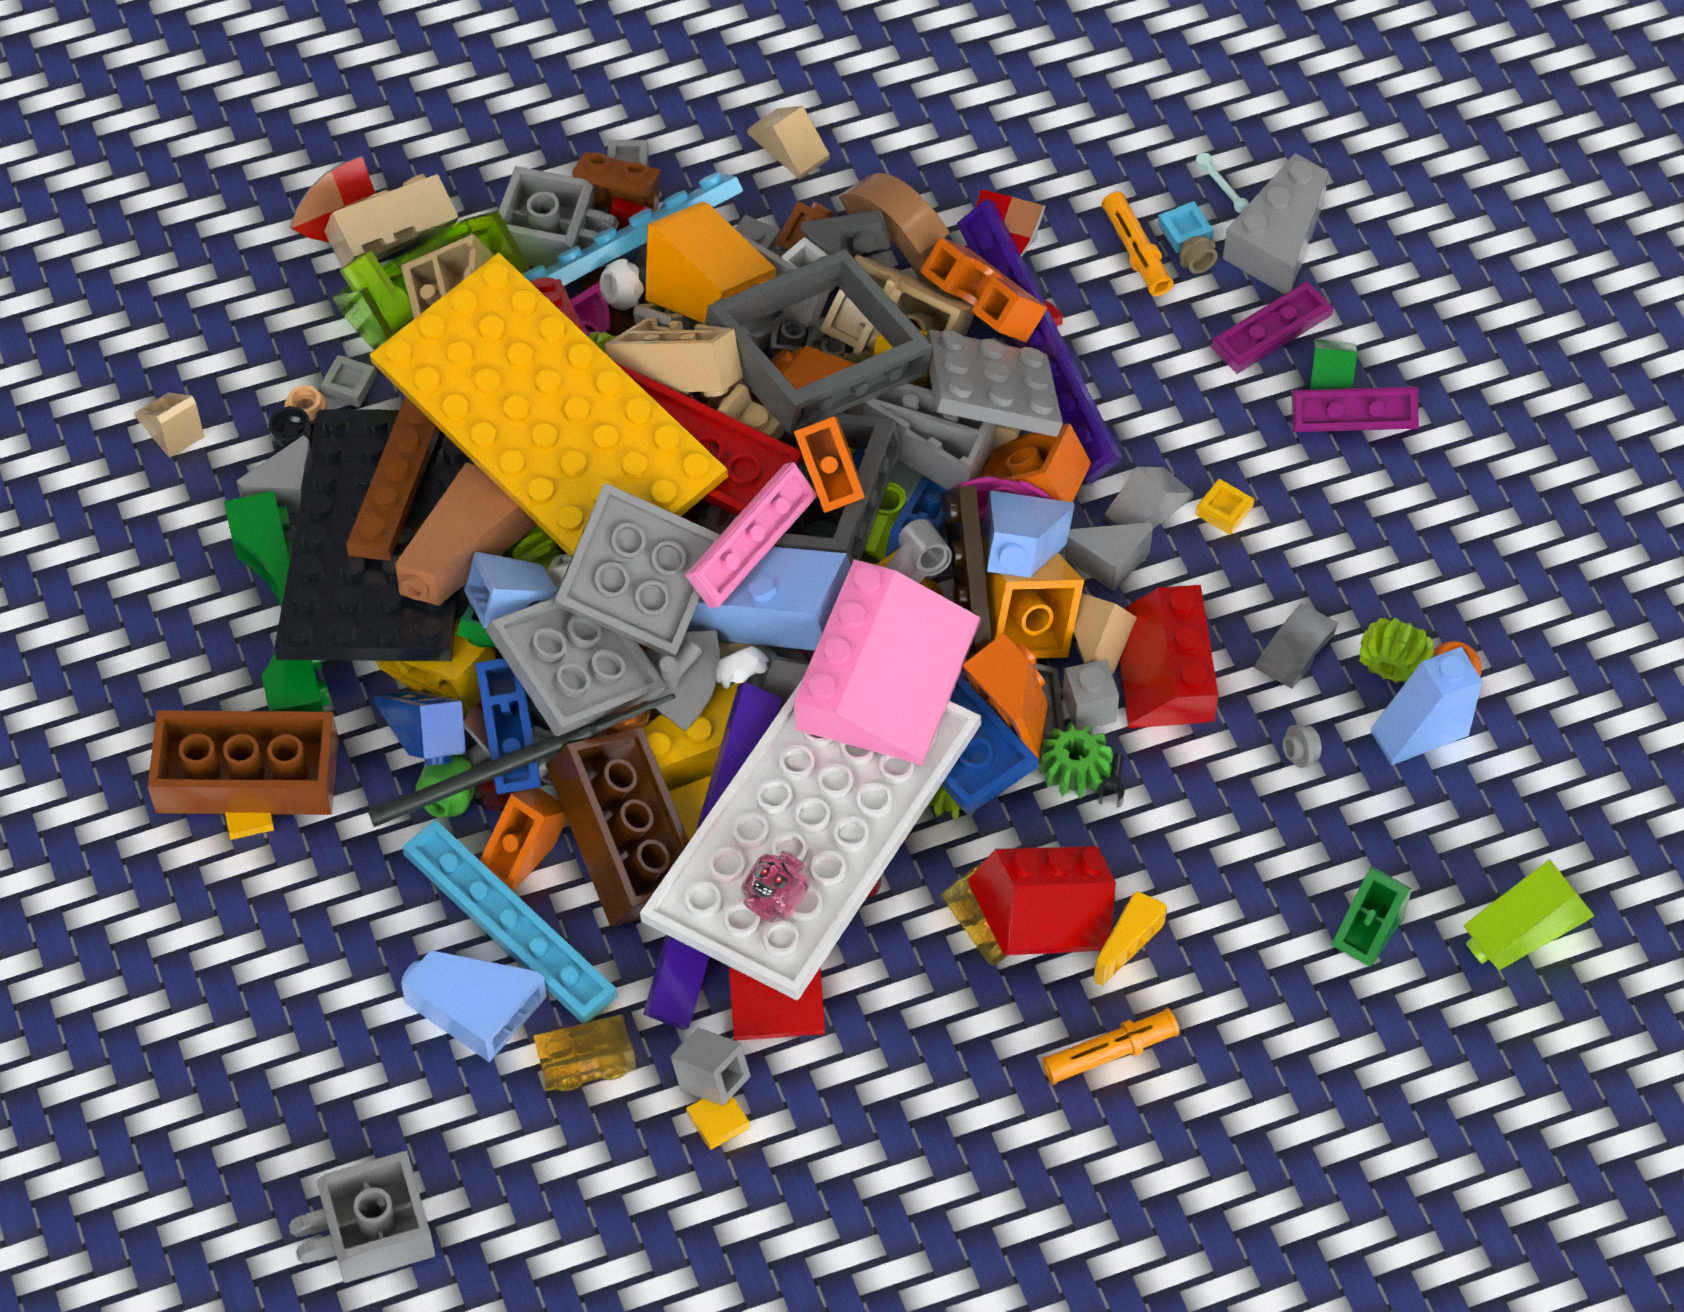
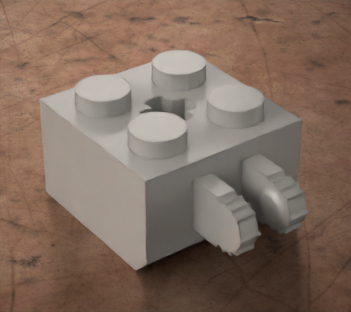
(551, 214)
(358, 1240)

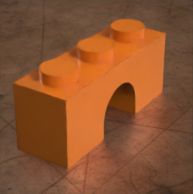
(992, 294)

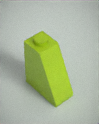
(1526, 917)

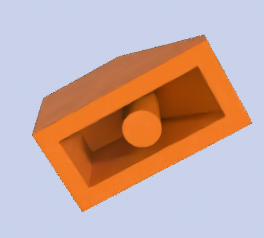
(830, 463)
(523, 835)

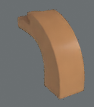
(907, 215)

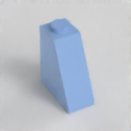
(1023, 532)
(1430, 708)
(473, 998)

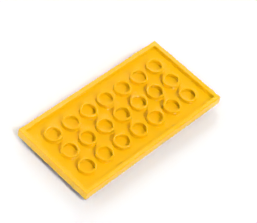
(541, 404)

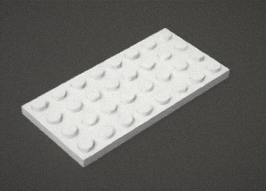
(826, 806)

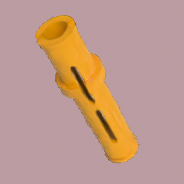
(1143, 255)
(1126, 1040)

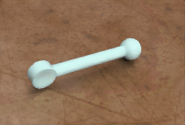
(1203, 162)

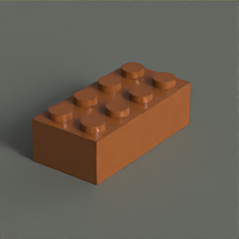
(243, 762)

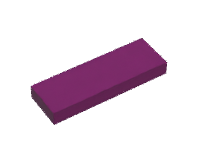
(1272, 327)
(1355, 409)

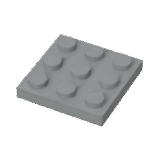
(993, 383)
(634, 570)
(573, 665)

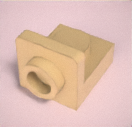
(741, 408)

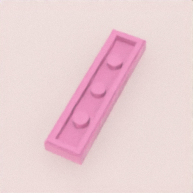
(751, 535)

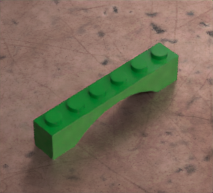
(260, 544)

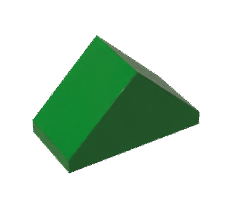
(1333, 365)
(1372, 917)

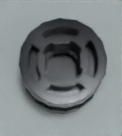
(287, 426)

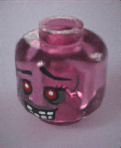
(775, 886)

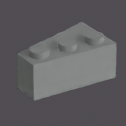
(1277, 225)
(934, 443)

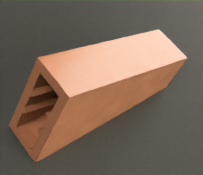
(466, 520)

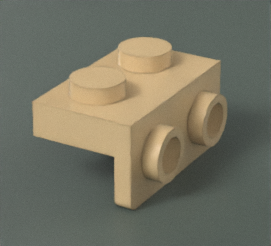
(846, 320)

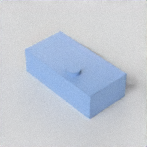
(779, 601)

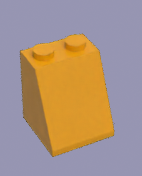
(698, 260)
(1037, 608)

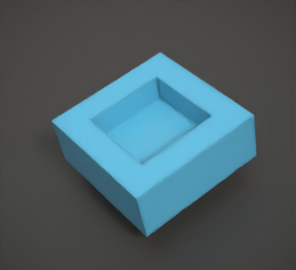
(1184, 223)

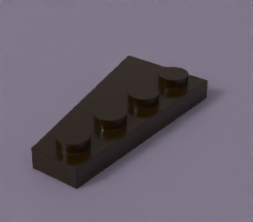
(967, 560)

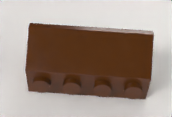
(619, 818)

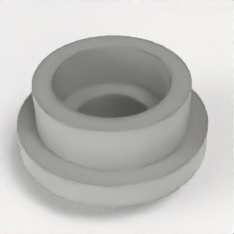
(1302, 745)

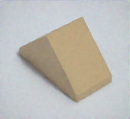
(791, 140)
(172, 422)
(1102, 630)

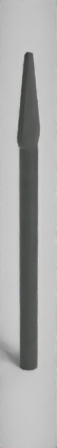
(500, 766)

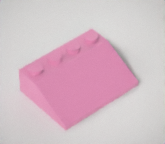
(885, 664)

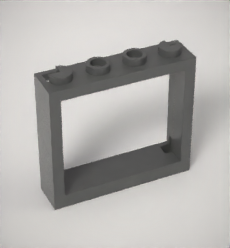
(843, 389)
(882, 448)

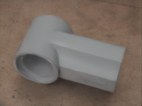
(921, 551)

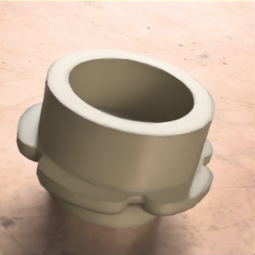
(1198, 254)

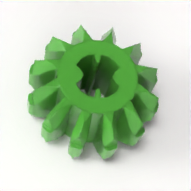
(1075, 760)

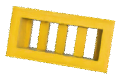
(1135, 927)

